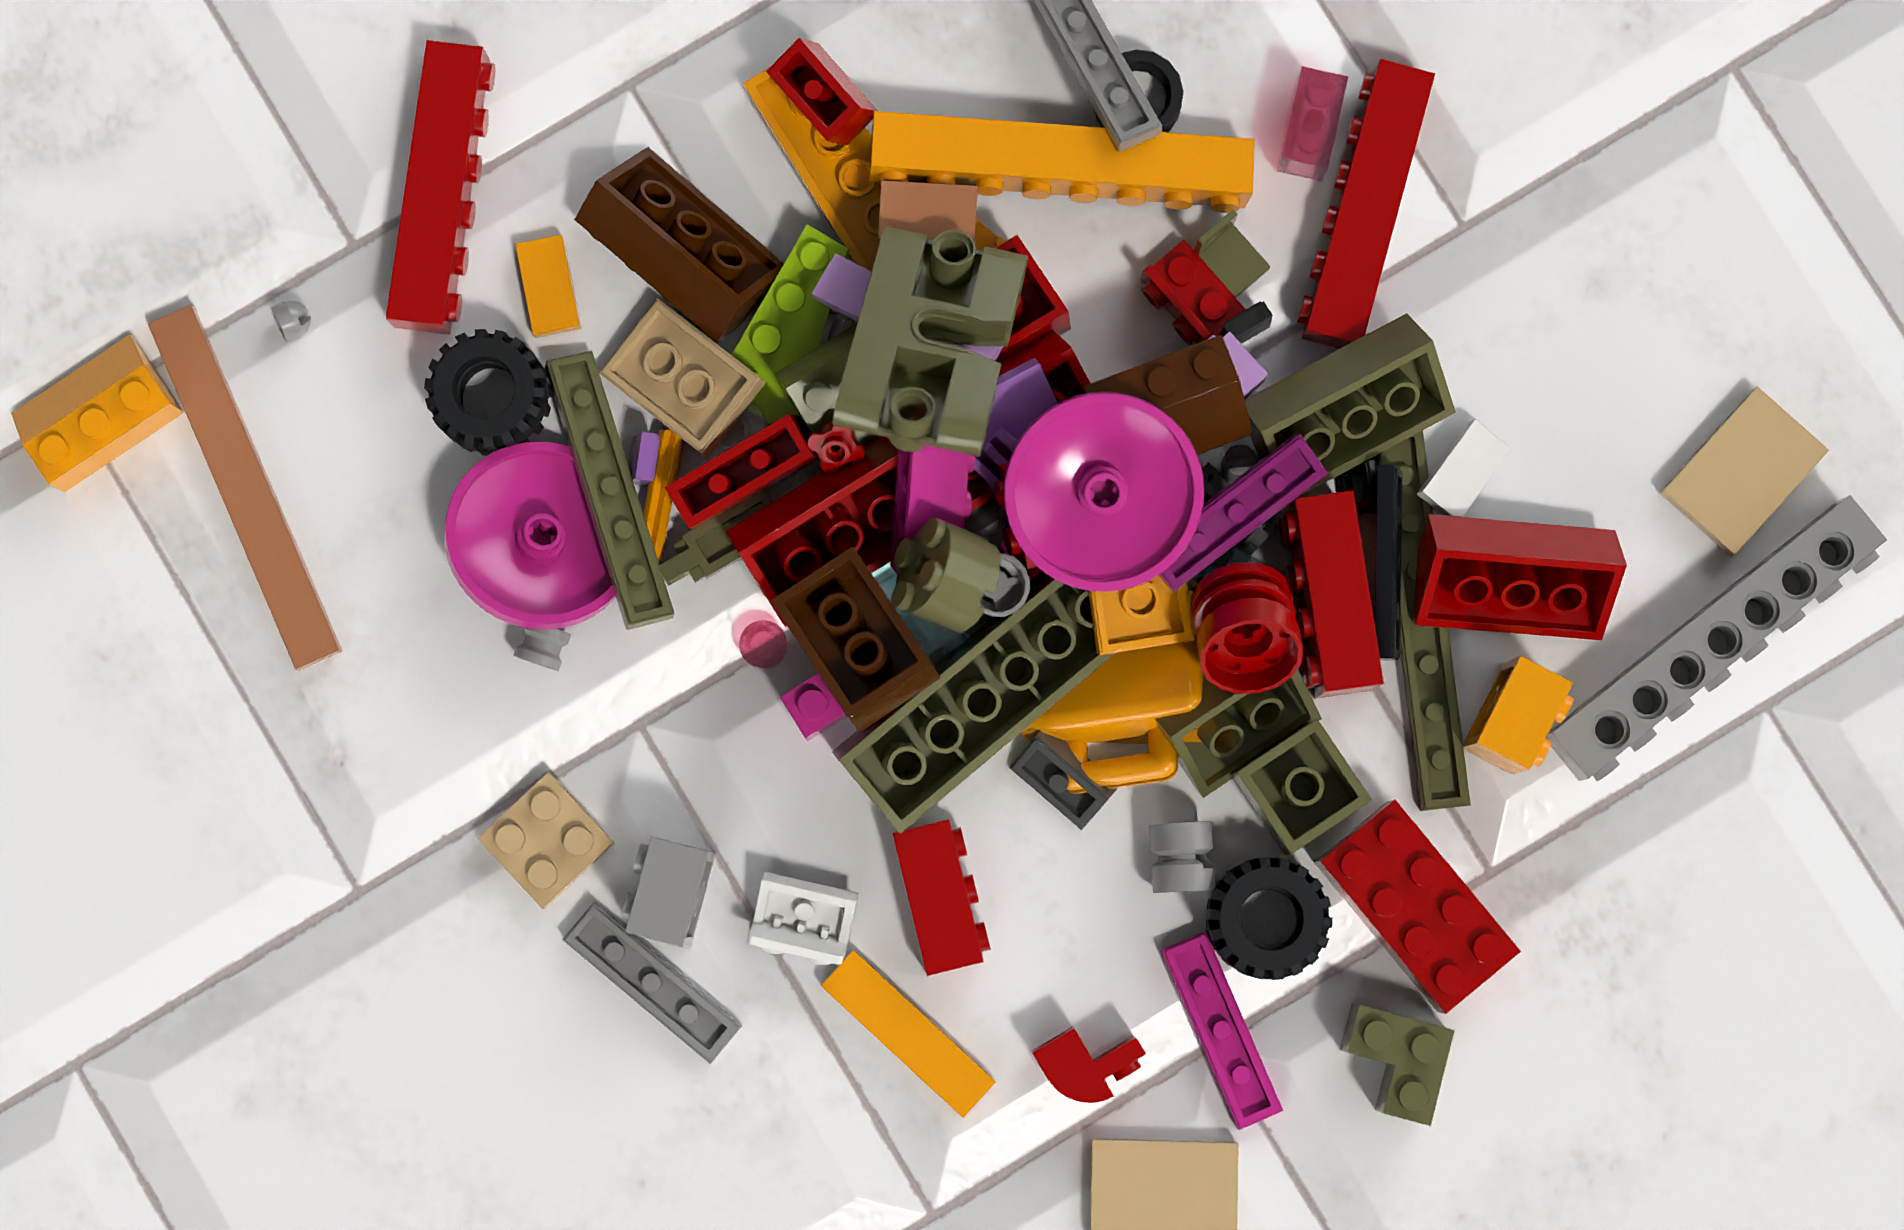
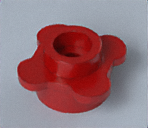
(831, 435)

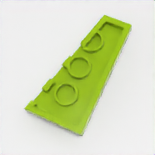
(788, 320)

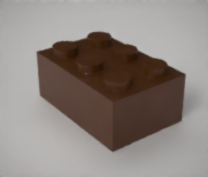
(855, 639)

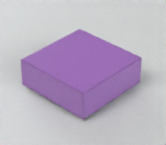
(644, 457)

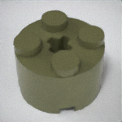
(945, 575)

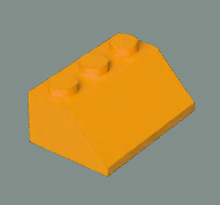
(95, 414)

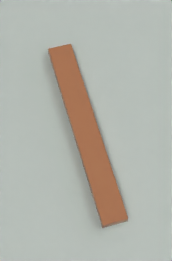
(245, 487)

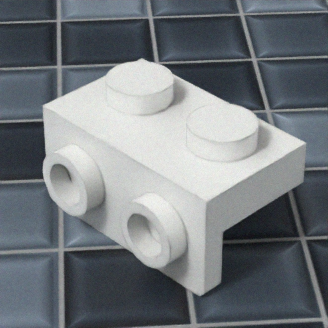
(802, 919)

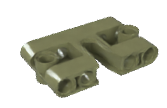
(893, 369)

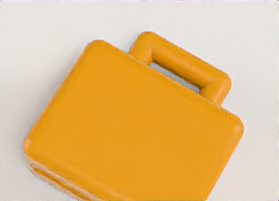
(1121, 707)

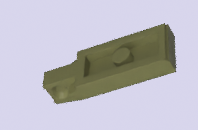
(708, 547)

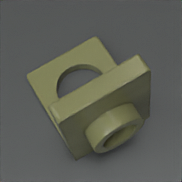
(1231, 255)

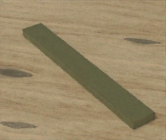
(1426, 654)

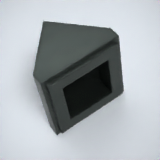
(1363, 482)

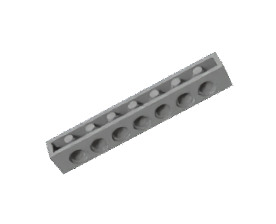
(1855, 543)

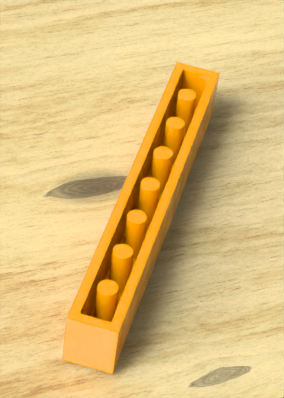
(1062, 161)

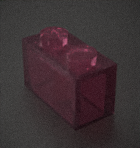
(1312, 123)

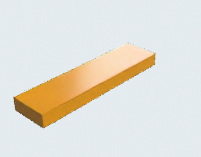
(908, 1033)

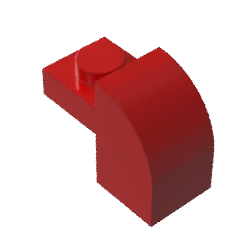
(1077, 1074)

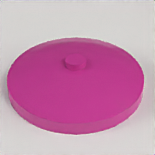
(1103, 491)
(527, 539)

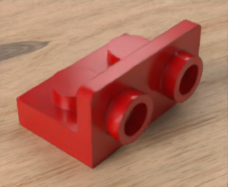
(1189, 294)

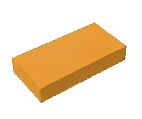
(548, 286)

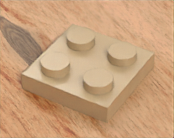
(546, 840)

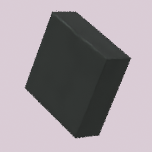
(1249, 322)

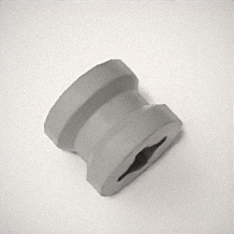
(543, 647)

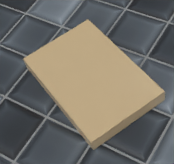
(682, 377)
(1744, 471)
(1163, 1185)

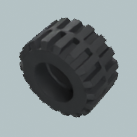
(461, 364)
(1310, 909)

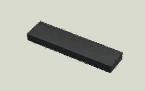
(1389, 561)

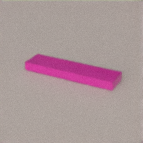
(1221, 1030)

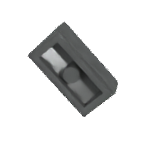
(1045, 768)

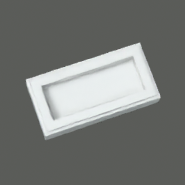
(1464, 470)

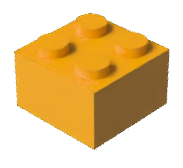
(1519, 716)

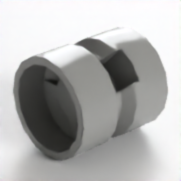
(1010, 591)
(1182, 857)

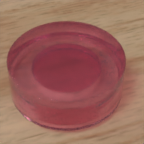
(763, 644)

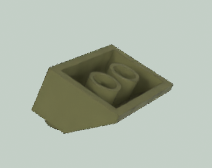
(1236, 729)

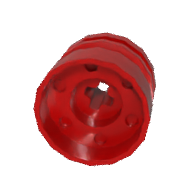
(1246, 628)

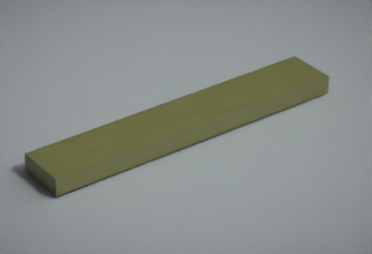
(609, 490)

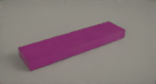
(1246, 506)

